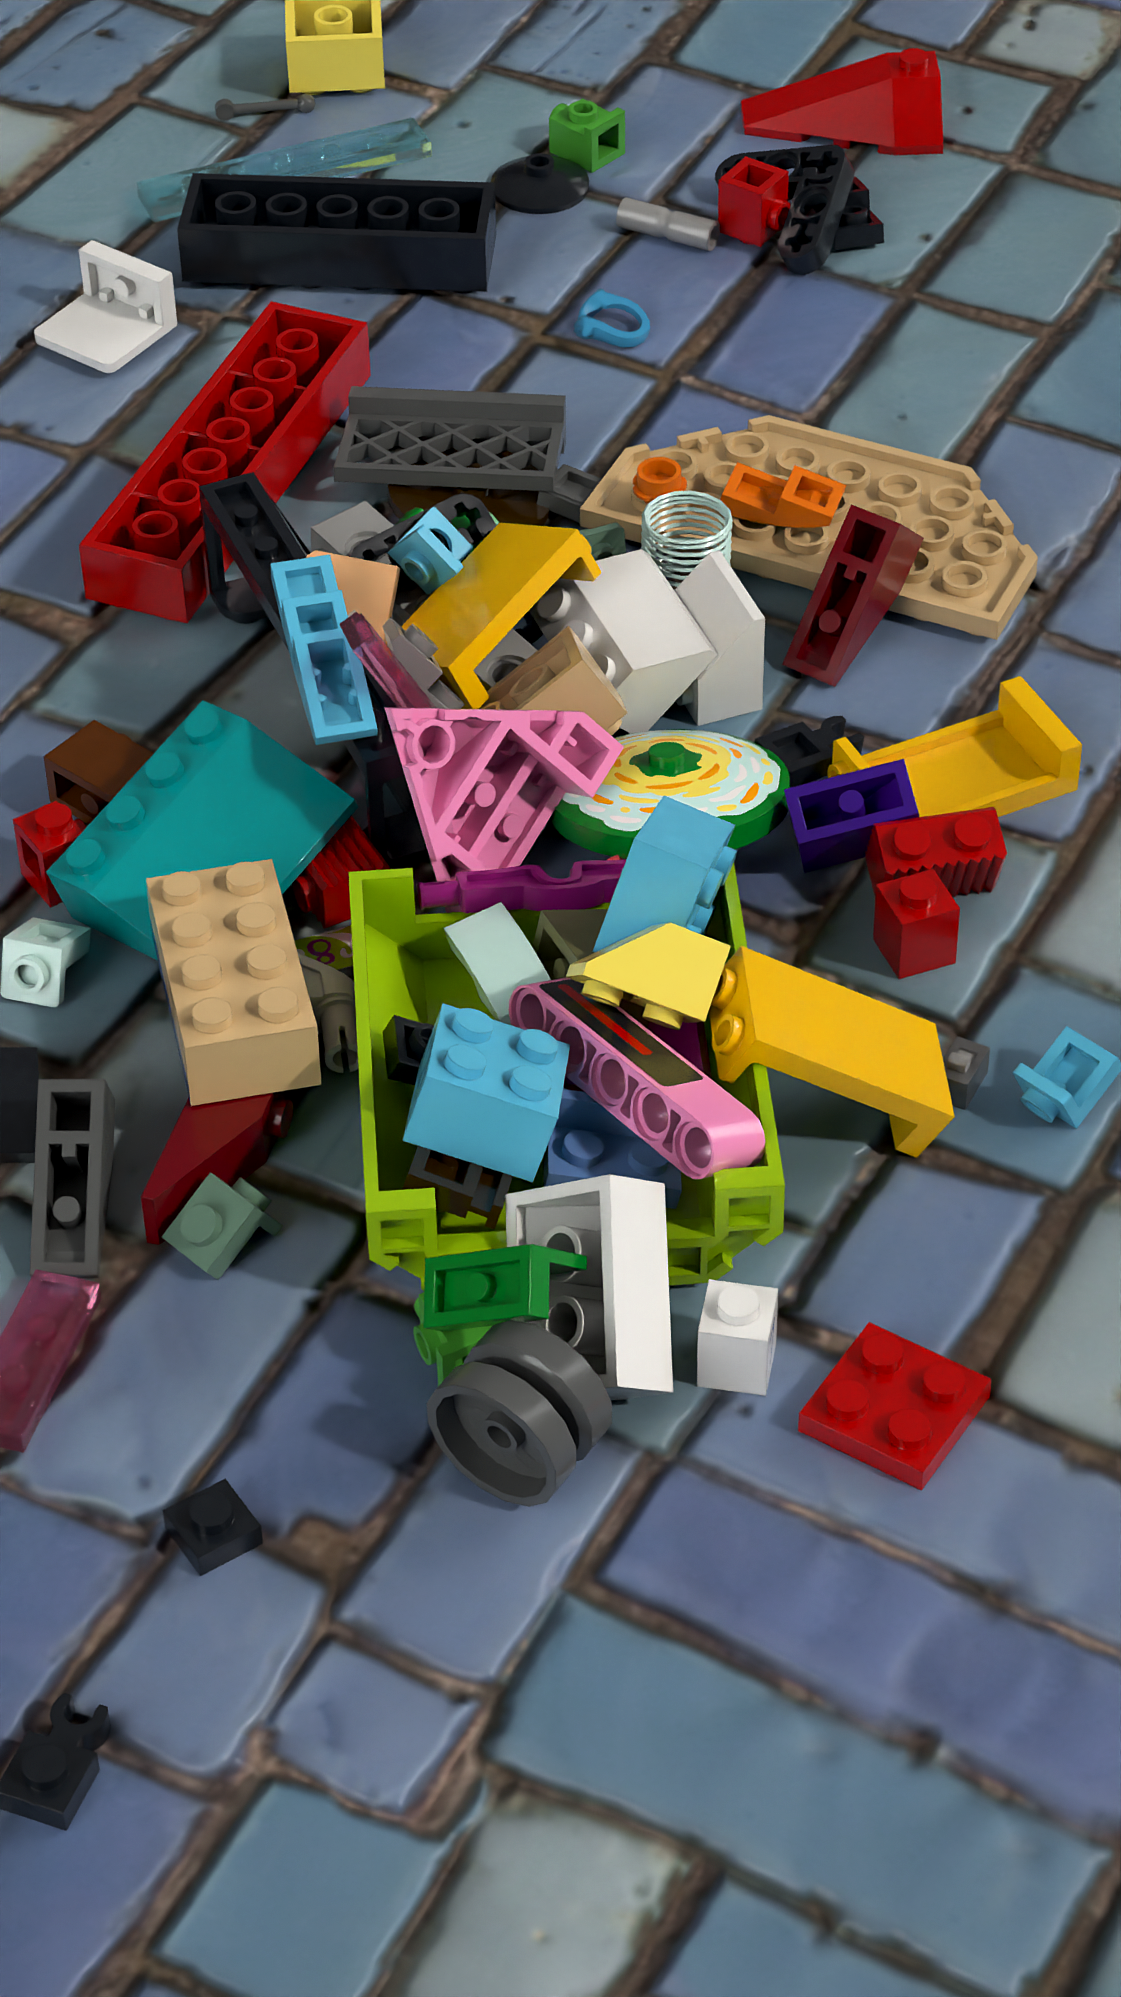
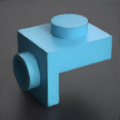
(1067, 1078)

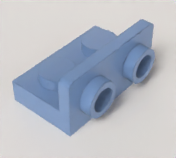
(595, 1144)

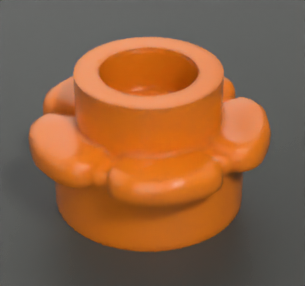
(657, 477)

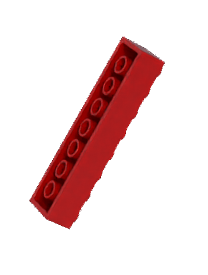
(255, 415)

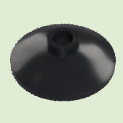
(540, 184)

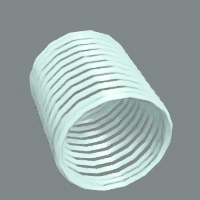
(650, 537)

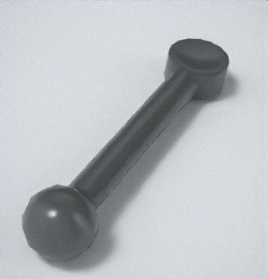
(226, 109)

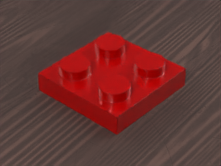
(894, 1405)

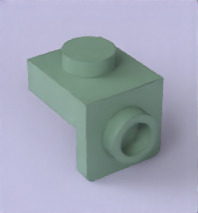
(219, 1223)

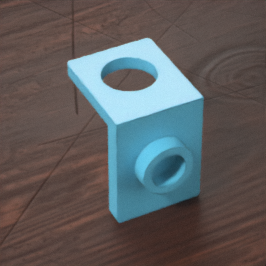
(424, 555)

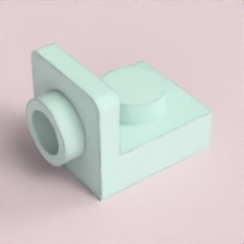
(37, 960)

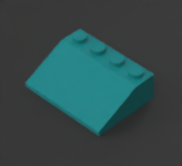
(198, 803)

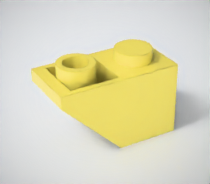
(658, 968)

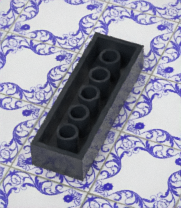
(338, 232)

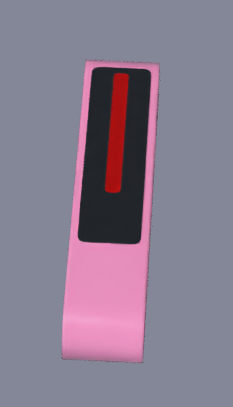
(642, 1080)

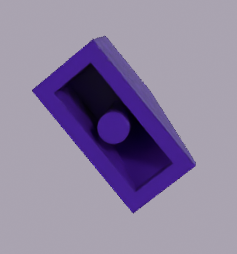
(838, 813)

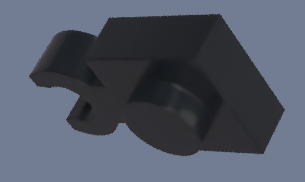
(808, 751)
(56, 1771)

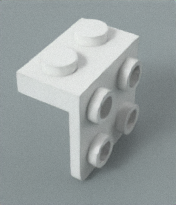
(119, 314)

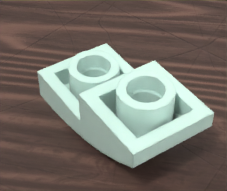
(495, 957)

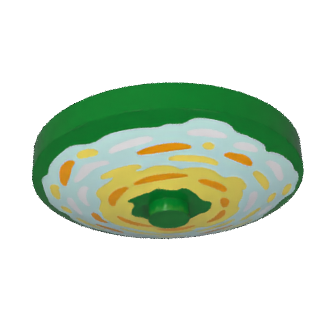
(696, 767)

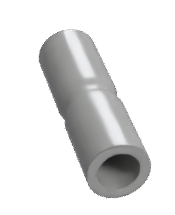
(674, 225)

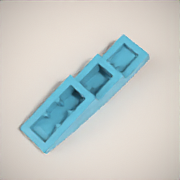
(322, 660)

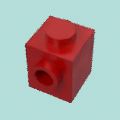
(753, 201)
(916, 923)

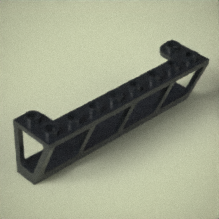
(259, 535)

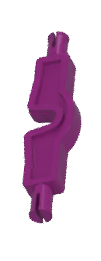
(525, 888)

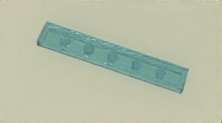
(325, 157)

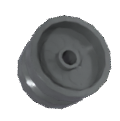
(519, 1413)

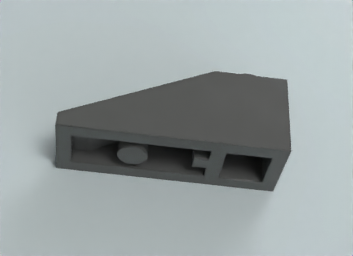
(71, 1175)

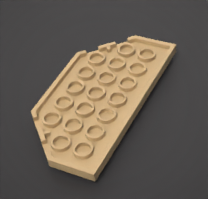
(965, 571)

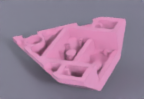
(494, 778)

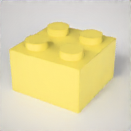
(334, 45)

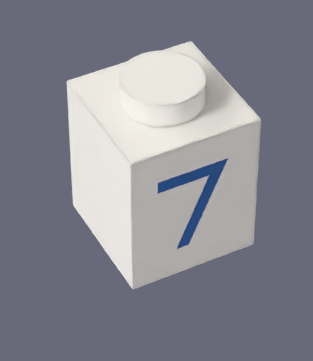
(737, 1337)

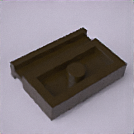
(459, 1184)

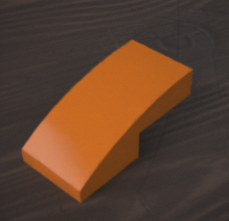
(800, 502)

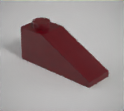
(852, 594)
(217, 1138)

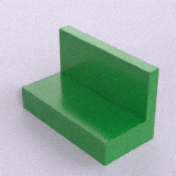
(492, 1286)

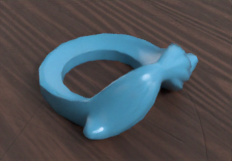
(591, 328)

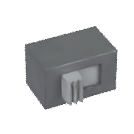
(965, 1070)

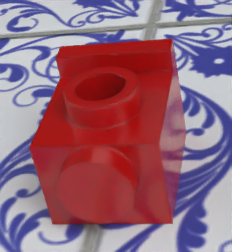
(41, 840)

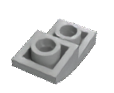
(416, 653)

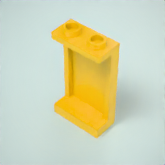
(492, 595)
(992, 760)
(832, 1040)

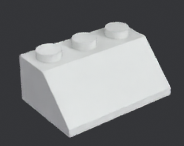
(632, 631)
(621, 1304)

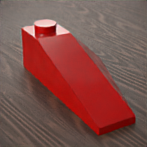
(875, 101)

